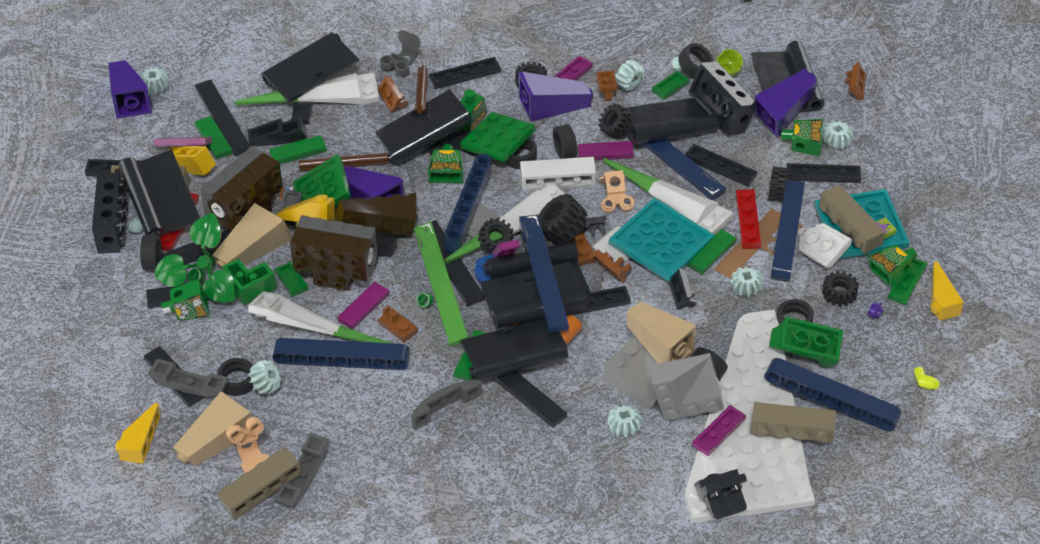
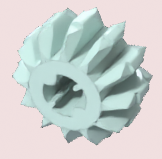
(629, 75)
(155, 79)
(837, 134)
(747, 281)
(265, 377)
(624, 420)

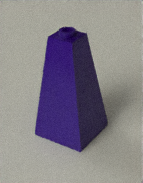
(128, 91)
(551, 96)
(783, 101)
(369, 184)

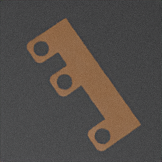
(738, 257)

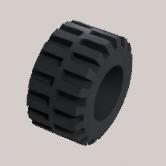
(562, 219)

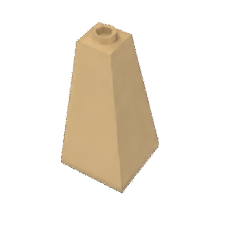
(253, 237)
(661, 333)
(208, 432)

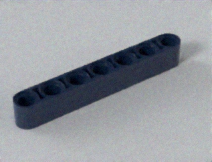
(468, 203)
(787, 230)
(341, 354)
(833, 394)

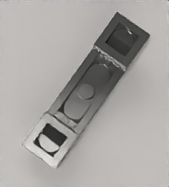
(185, 381)
(443, 397)
(310, 461)

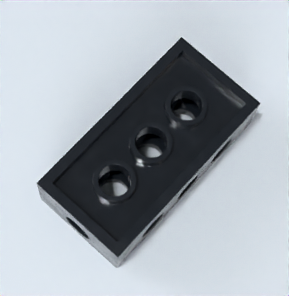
(723, 97)
(109, 213)

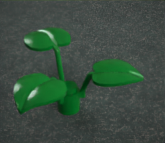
(172, 270)

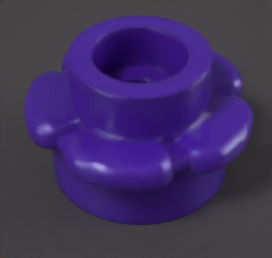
(875, 310)

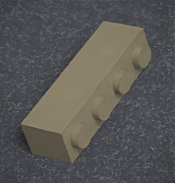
(851, 219)
(793, 422)
(259, 483)

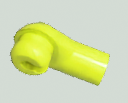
(925, 381)

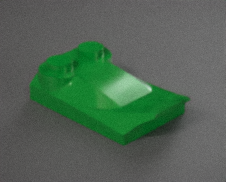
(808, 340)

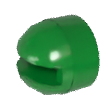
(195, 274)
(422, 298)

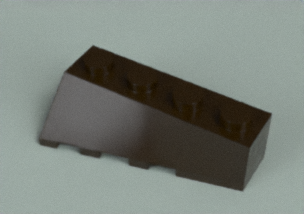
(385, 214)

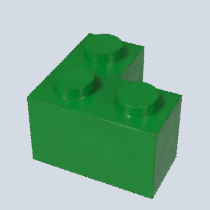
(250, 282)

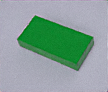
(670, 85)
(291, 279)

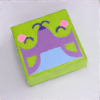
(887, 227)

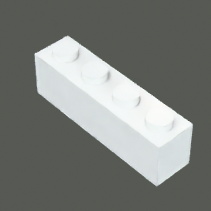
(561, 172)

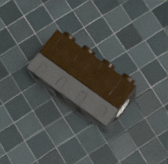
(246, 181)
(333, 251)

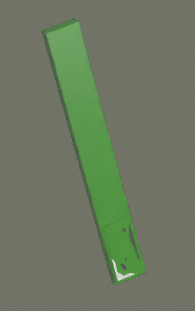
(441, 283)

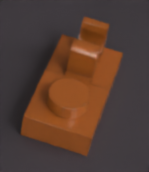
(857, 81)
(606, 83)
(391, 94)
(585, 252)
(615, 268)
(397, 324)

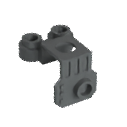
(410, 46)

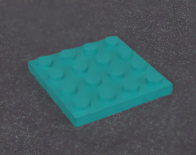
(877, 206)
(661, 239)

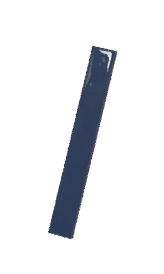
(686, 168)
(543, 273)

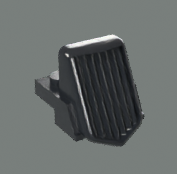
(723, 493)

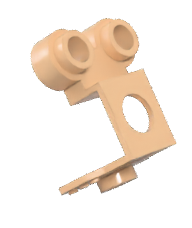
(615, 195)
(251, 455)

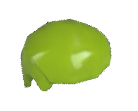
(730, 61)

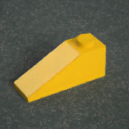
(195, 159)
(318, 207)
(944, 298)
(138, 436)

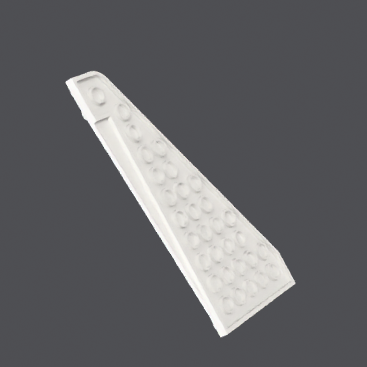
(771, 464)

